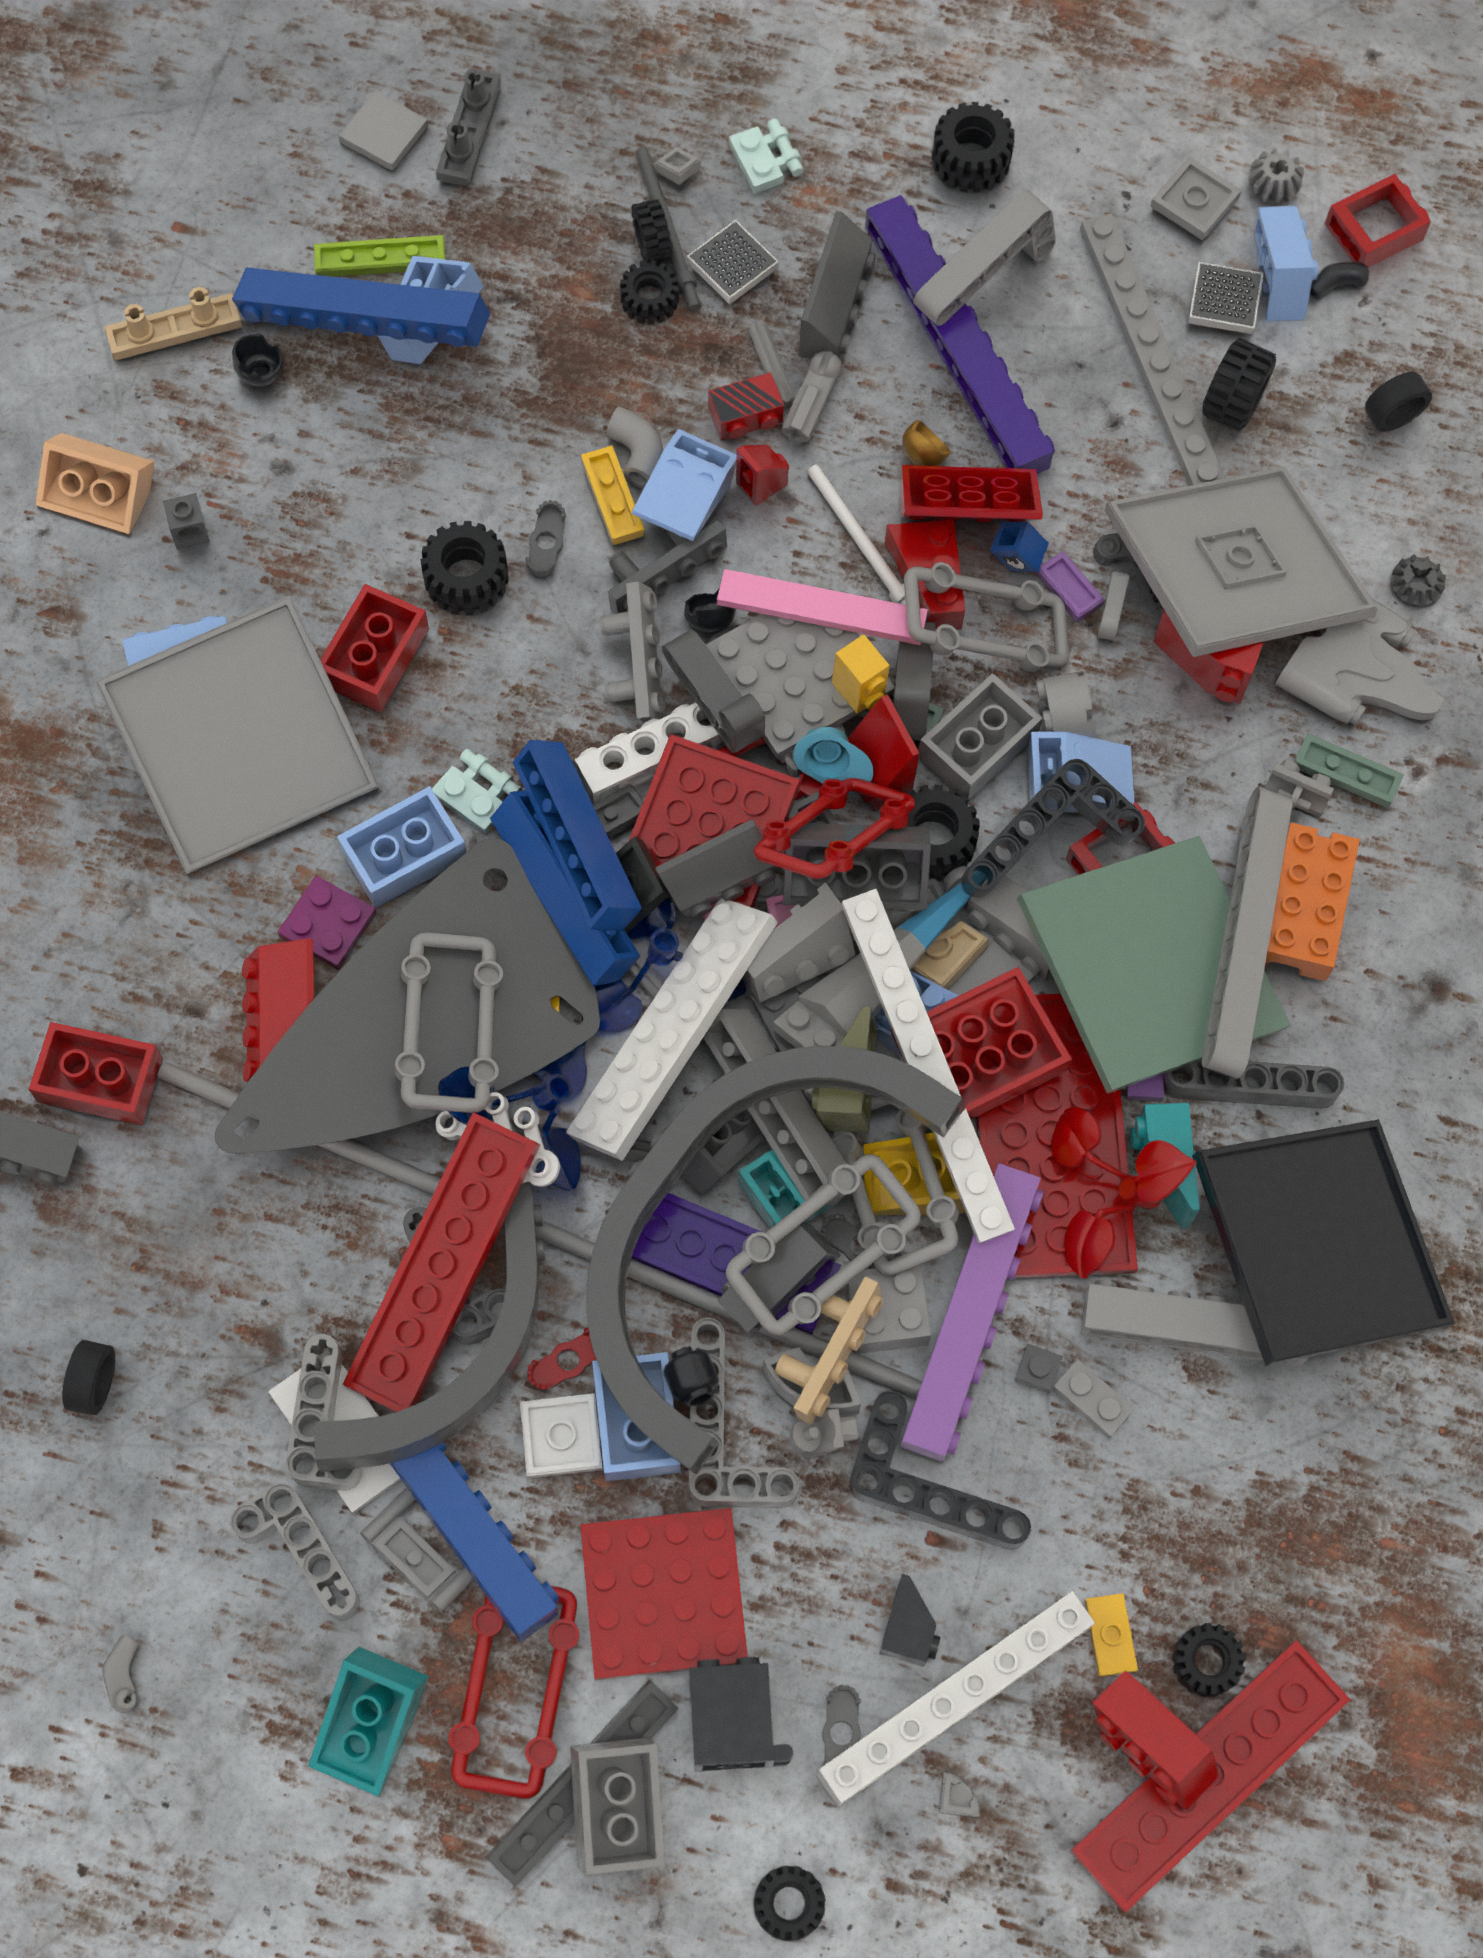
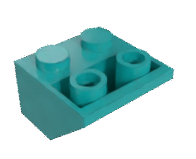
(772, 1189)

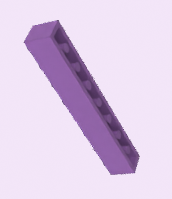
(968, 1323)

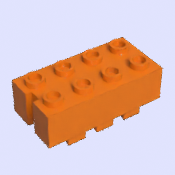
(1311, 900)

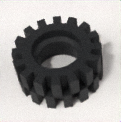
(651, 230)
(649, 276)
(1228, 1647)
(814, 1903)

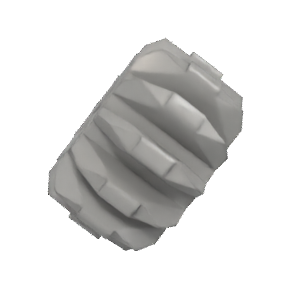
(1276, 176)

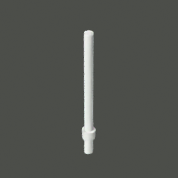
(896, 590)

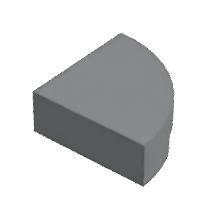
(957, 1797)

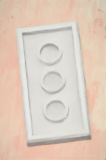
(348, 1406)

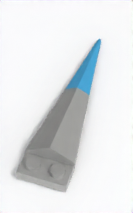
(832, 1005)

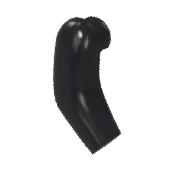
(1339, 274)

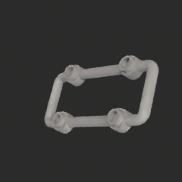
(947, 639)
(409, 1064)
(940, 1210)
(761, 1246)

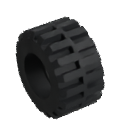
(977, 126)
(1239, 384)
(459, 544)
(956, 815)

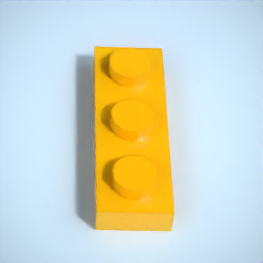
(612, 495)

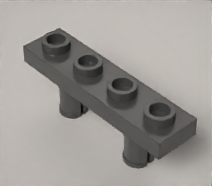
(468, 127)
(669, 567)

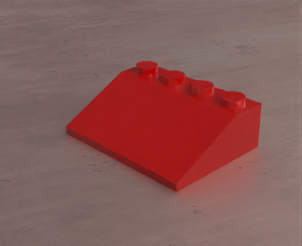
(970, 493)
(997, 1042)

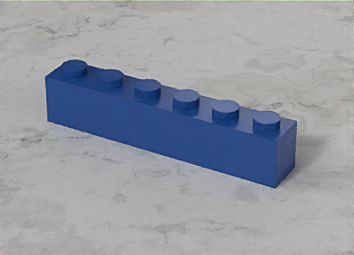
(576, 835)
(601, 953)
(478, 1540)

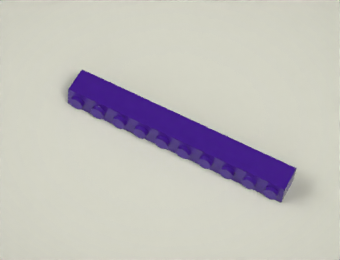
(960, 341)

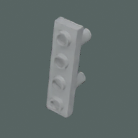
(646, 665)

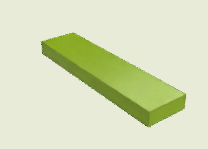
(374, 255)

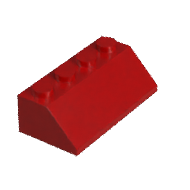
(275, 996)

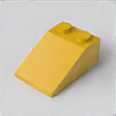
(903, 1163)

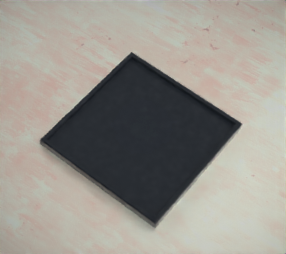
(1322, 1241)

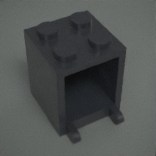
(733, 1717)

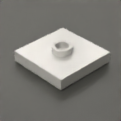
(561, 1435)

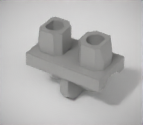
(1306, 793)
(824, 1434)

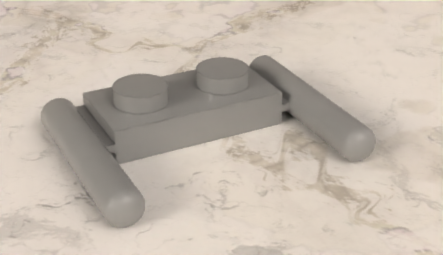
(414, 1556)

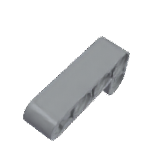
(319, 1410)
(304, 1554)

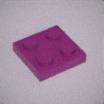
(329, 918)

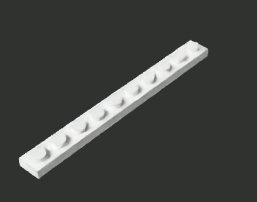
(922, 1050)

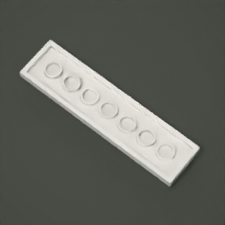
(671, 1028)

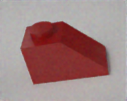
(760, 472)

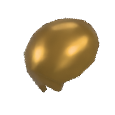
(923, 445)

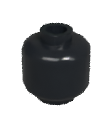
(691, 1376)

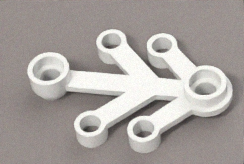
(531, 1131)

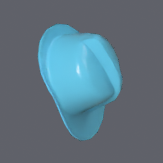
(829, 755)

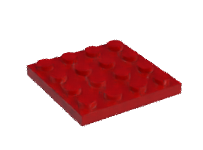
(705, 794)
(662, 1593)

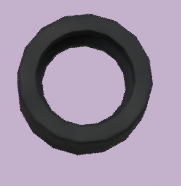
(1398, 401)
(88, 1377)

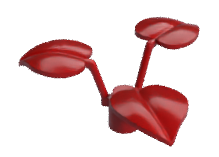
(1159, 1169)

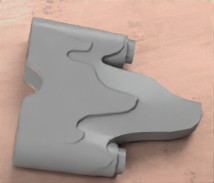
(1359, 666)

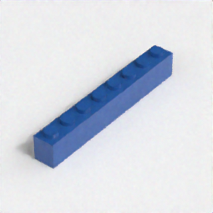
(362, 307)

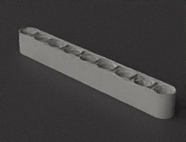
(1247, 933)

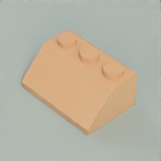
(93, 482)

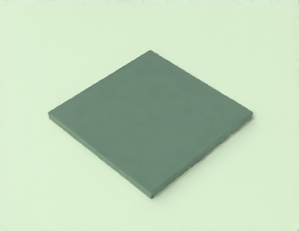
(1141, 959)

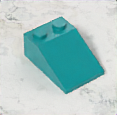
(1171, 1124)
(367, 1720)

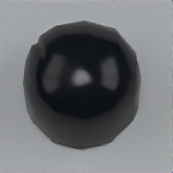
(257, 360)
(706, 615)

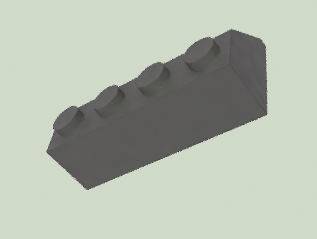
(836, 289)
(892, 864)

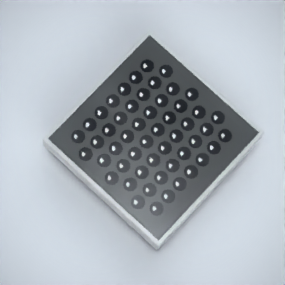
(732, 262)
(1225, 298)

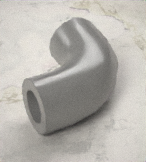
(642, 442)

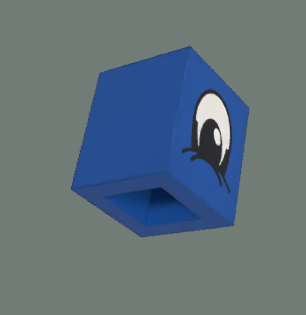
(1019, 546)

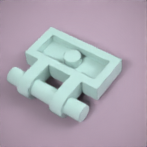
(756, 159)
(469, 799)

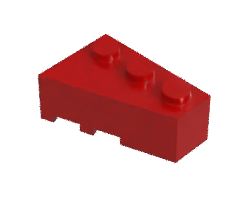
(924, 546)

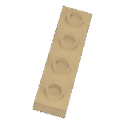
(173, 326)
(832, 1365)

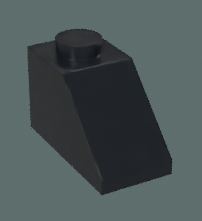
(910, 1627)

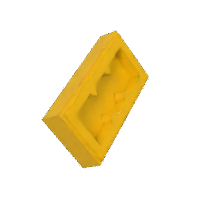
(1111, 1635)

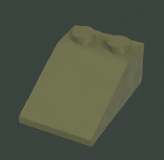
(843, 1108)

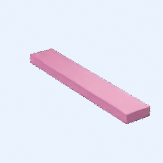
(816, 606)

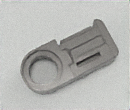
(1113, 606)

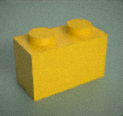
(860, 674)

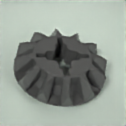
(1418, 593)

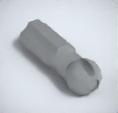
(812, 396)

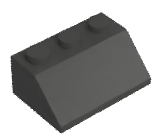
(716, 870)

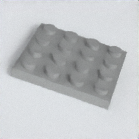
(788, 673)

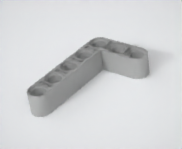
(1021, 225)
(713, 1469)

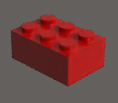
(374, 647)
(96, 1073)
(1155, 1741)

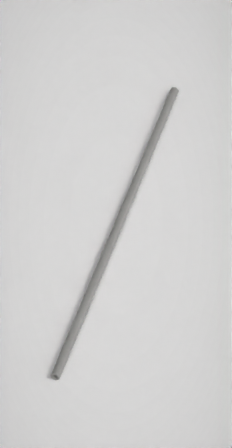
(561, 1239)

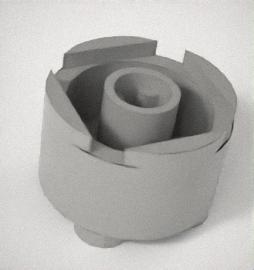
(1066, 704)

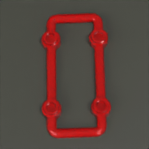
(839, 854)
(541, 1750)

